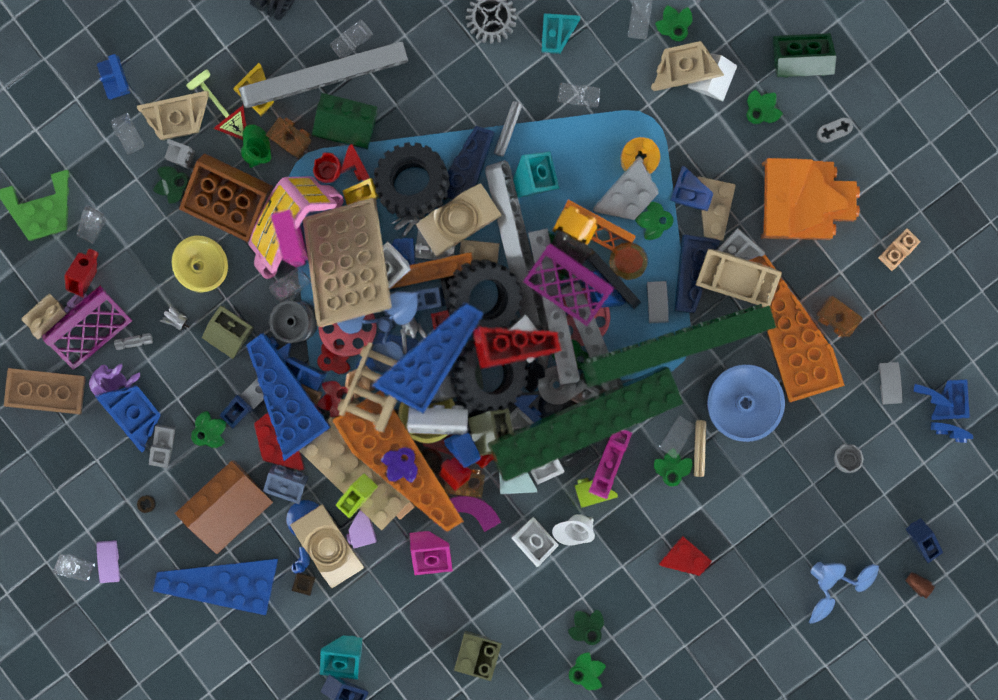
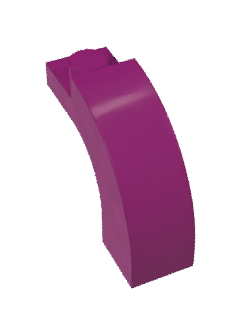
(478, 508)

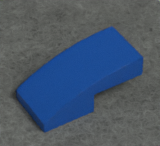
(937, 398)

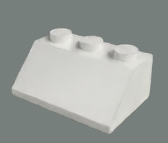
(438, 420)

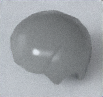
(848, 458)

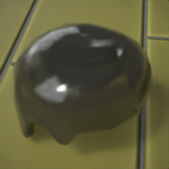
(433, 459)

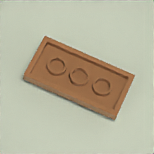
(44, 391)

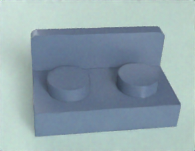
(285, 483)

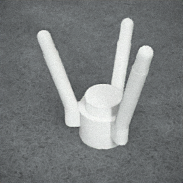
(410, 329)

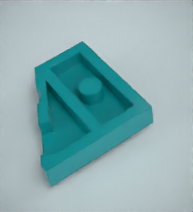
(557, 31)

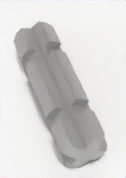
(133, 341)

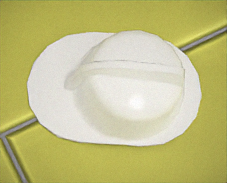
(575, 530)

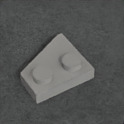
(741, 246)

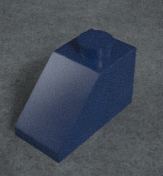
(924, 540)
(341, 689)

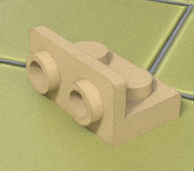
(480, 250)
(44, 316)

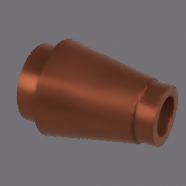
(920, 585)

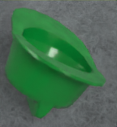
(255, 146)

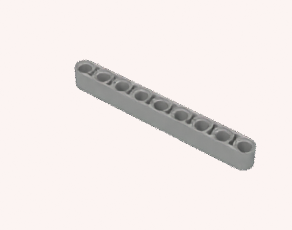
(323, 74)
(515, 239)

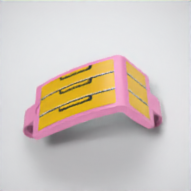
(299, 196)

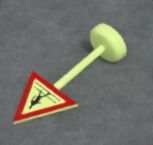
(234, 123)

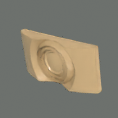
(458, 219)
(738, 277)
(326, 546)

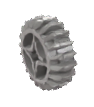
(498, 22)

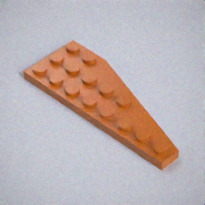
(799, 348)
(371, 446)

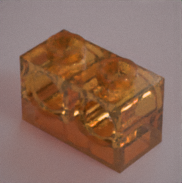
(466, 490)

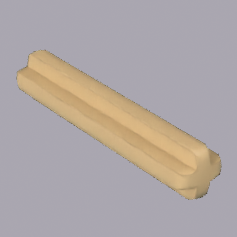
(699, 453)

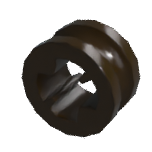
(148, 509)

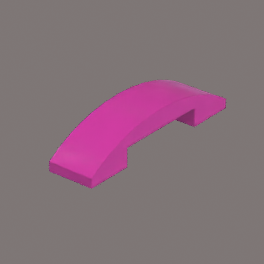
(609, 464)

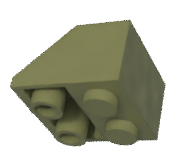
(227, 332)
(489, 427)
(477, 656)

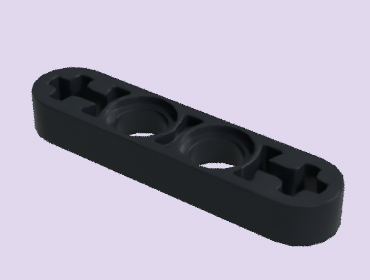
(613, 279)

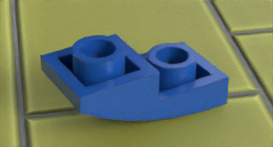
(955, 432)

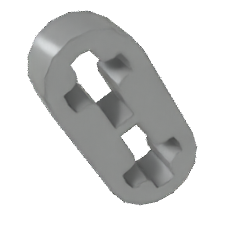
(832, 126)

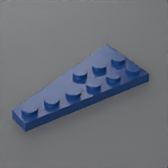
(424, 368)
(288, 404)
(233, 585)

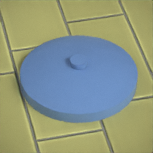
(745, 403)

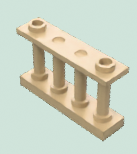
(387, 402)

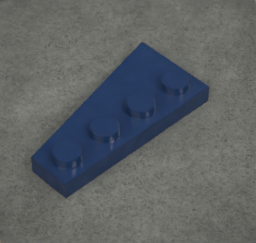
(470, 162)
(691, 260)

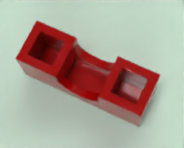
(456, 475)

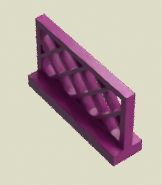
(578, 270)
(79, 313)

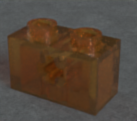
(278, 135)
(849, 318)

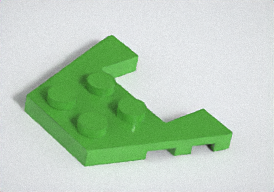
(43, 215)

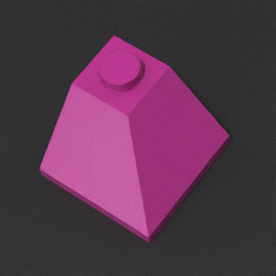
(429, 553)

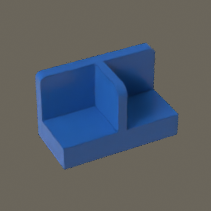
(113, 77)
(306, 374)

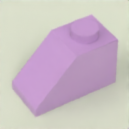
(361, 531)

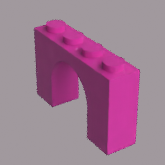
(290, 238)

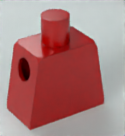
(81, 273)

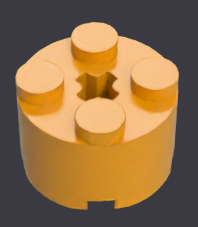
(646, 148)
(576, 225)

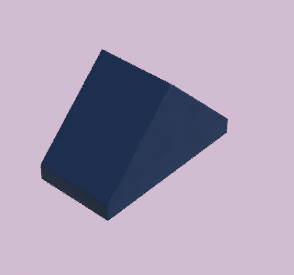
(236, 411)

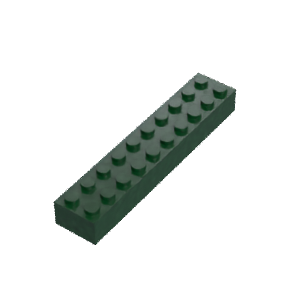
(673, 347)
(585, 423)

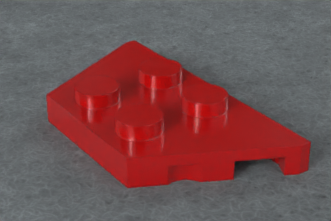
(270, 448)

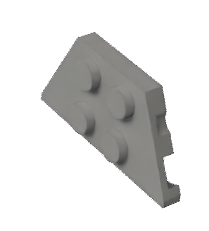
(629, 193)

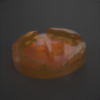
(628, 261)

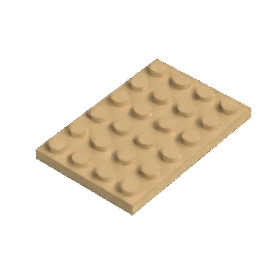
(346, 262)
(337, 462)

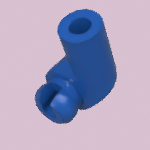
(302, 563)

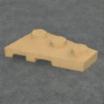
(716, 217)

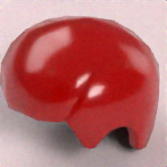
(327, 168)

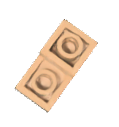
(899, 249)

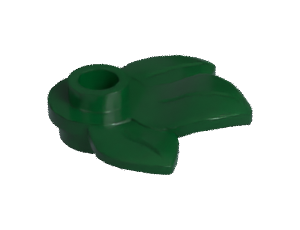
(169, 184)
(585, 624)

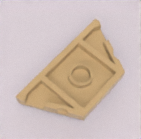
(685, 66)
(176, 115)

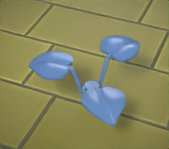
(402, 312)
(828, 576)

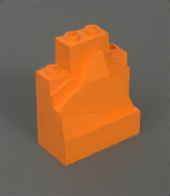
(805, 199)

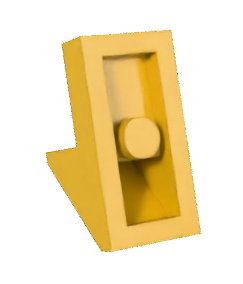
(360, 192)

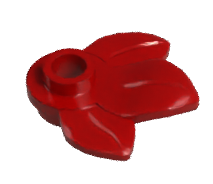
(337, 363)
(332, 398)

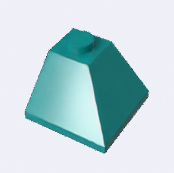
(535, 175)
(342, 657)

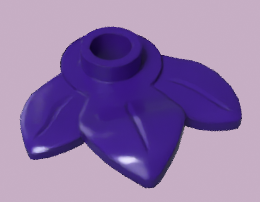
(398, 467)

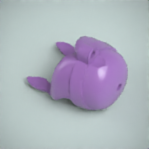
(107, 379)

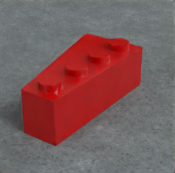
(509, 346)

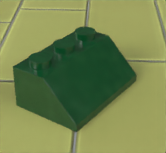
(804, 55)
(344, 121)

